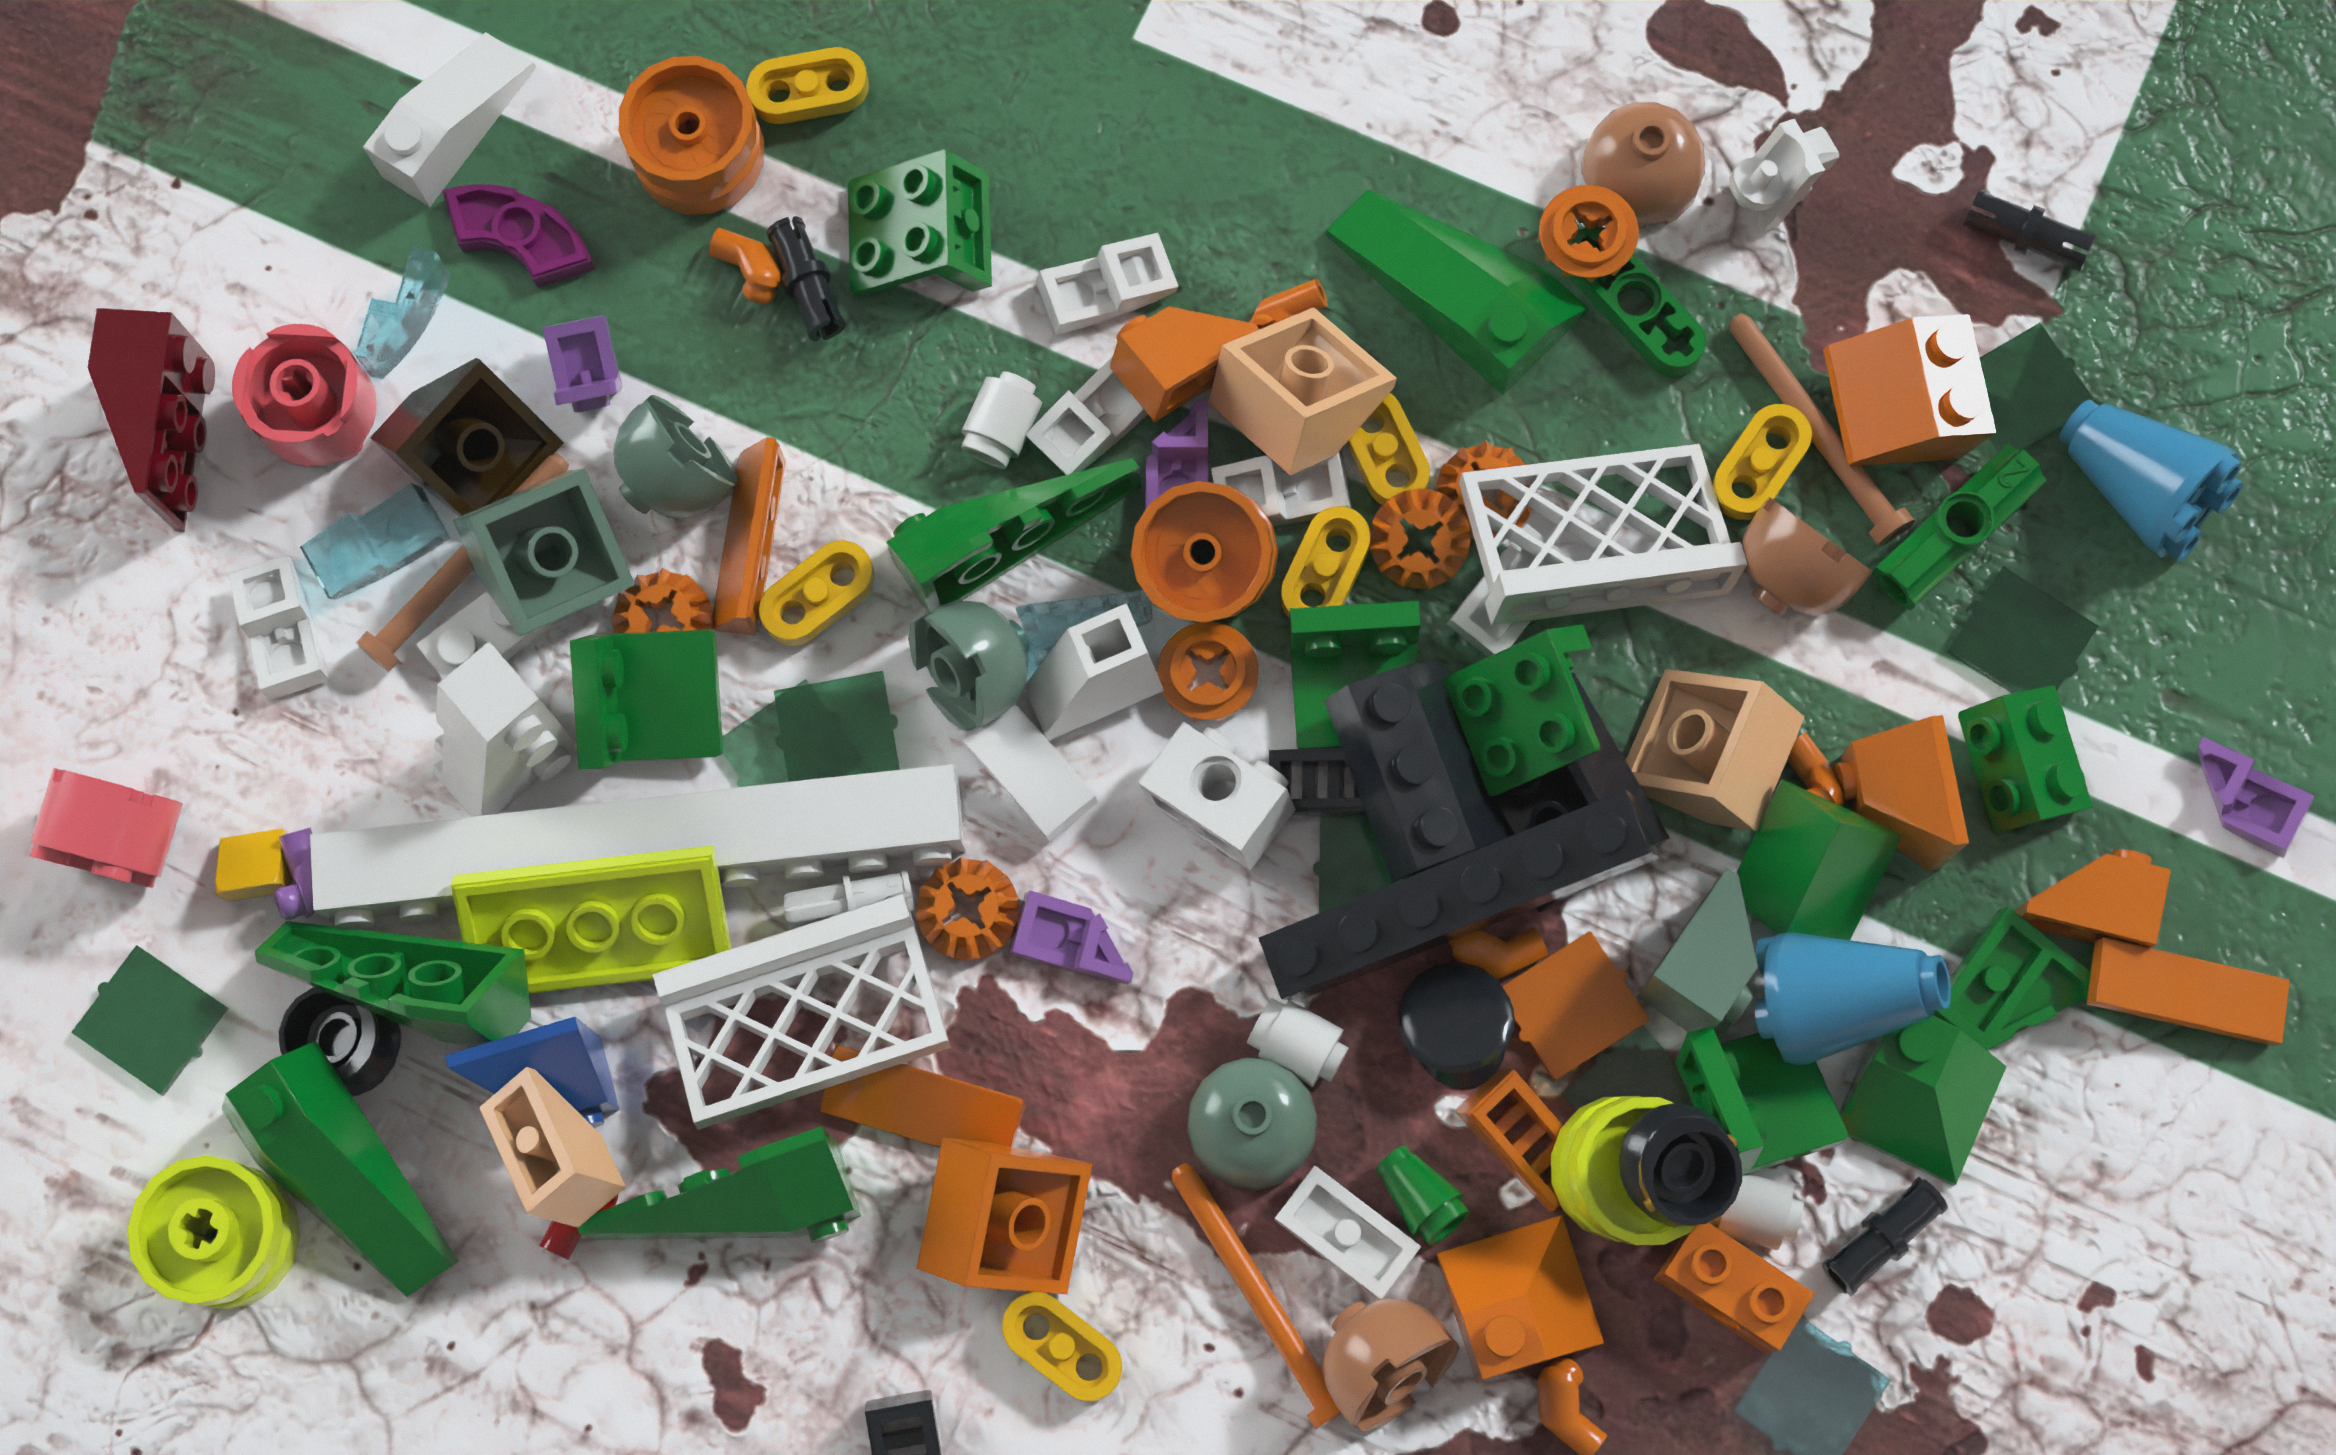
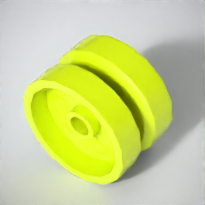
(1589, 1177)
(175, 1226)

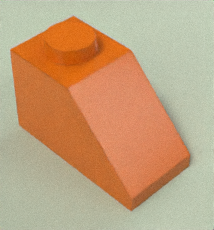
(1172, 356)
(2108, 898)

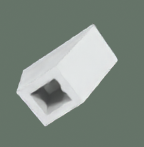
(1092, 673)

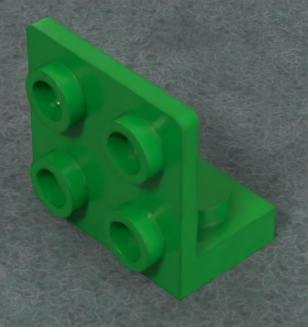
(920, 223)
(1341, 647)
(646, 697)
(1524, 709)
(1759, 1099)

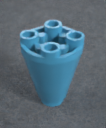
(2153, 473)
(1842, 992)

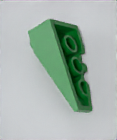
(1469, 293)
(983, 538)
(427, 984)
(330, 1159)
(778, 1193)

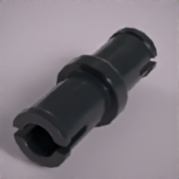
(2029, 230)
(806, 278)
(1884, 1236)

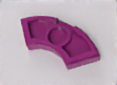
(517, 226)

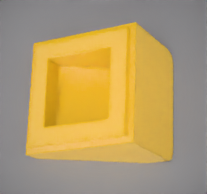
(251, 865)

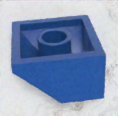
(562, 1052)

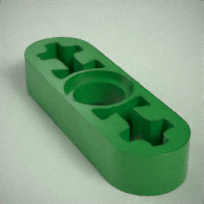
(1676, 325)

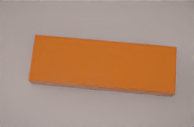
(2188, 992)

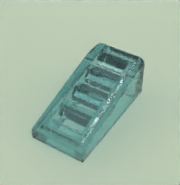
(1048, 621)

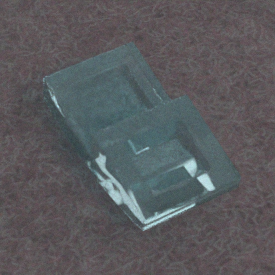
(396, 327)
(371, 547)

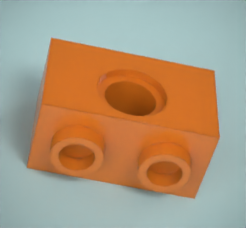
(1735, 1287)

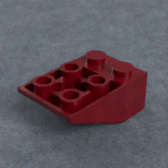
(153, 397)

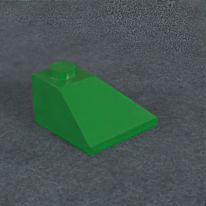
(1923, 1096)

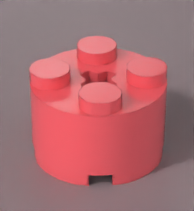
(305, 396)
(104, 828)

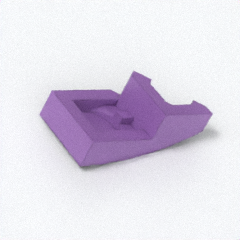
(1180, 454)
(2251, 801)
(1067, 939)

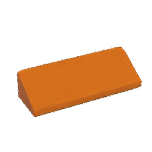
(749, 538)
(923, 1105)

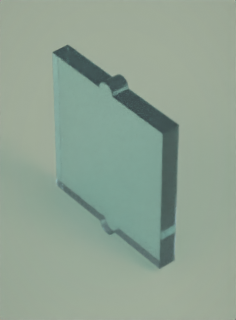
(1812, 1394)

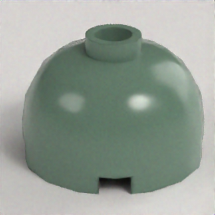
(668, 464)
(973, 660)
(1252, 1123)

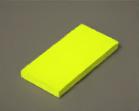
(599, 916)

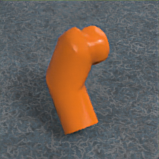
(754, 260)
(1290, 303)
(1815, 770)
(1499, 956)
(1560, 1407)

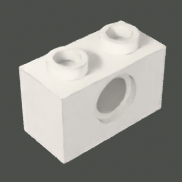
(1237, 825)

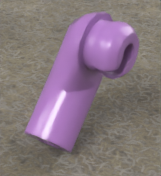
(298, 897)

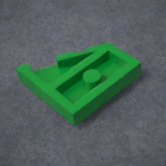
(2012, 981)

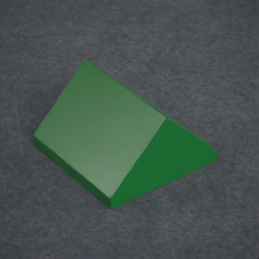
(1813, 865)

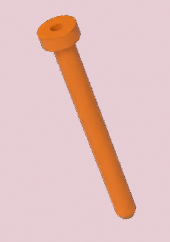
(1256, 1293)

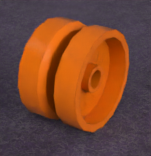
(691, 135)
(1172, 572)

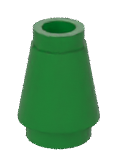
(1422, 1196)

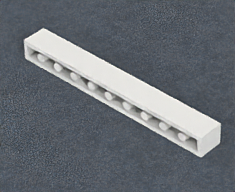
(752, 828)

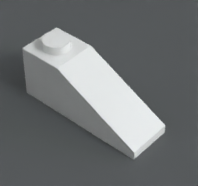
(446, 117)

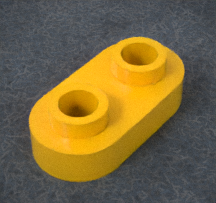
(808, 82)
(1388, 451)
(1760, 465)
(1321, 568)
(813, 590)
(1062, 1347)

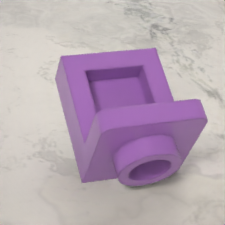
(583, 363)

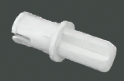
(828, 901)

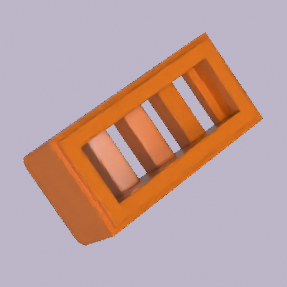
(1484, 1099)

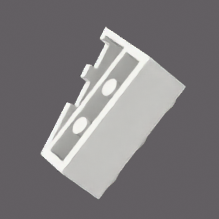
(494, 735)

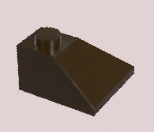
(466, 438)

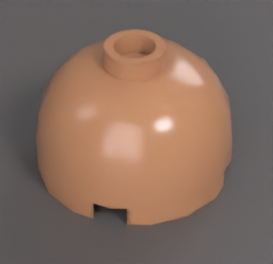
(1648, 159)
(1797, 564)
(1382, 1357)

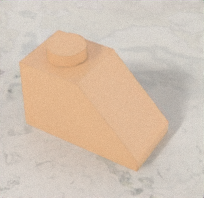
(550, 1151)

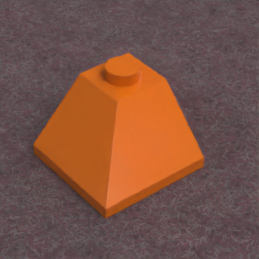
(1910, 786)
(1519, 1298)

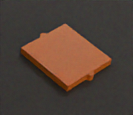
(1573, 1006)

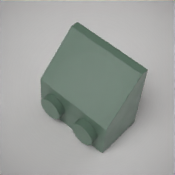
(545, 551)
(1708, 964)

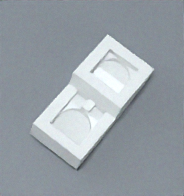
(1107, 286)
(1087, 423)
(1288, 497)
(278, 627)
(1031, 772)

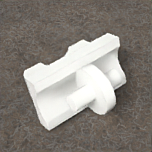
(1782, 172)

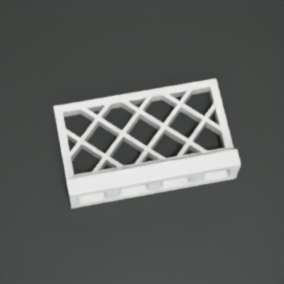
(1606, 582)
(790, 960)

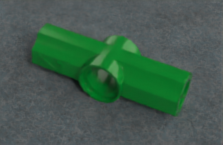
(1983, 503)

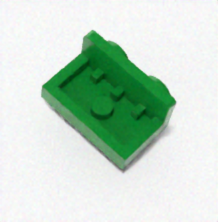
(2024, 758)

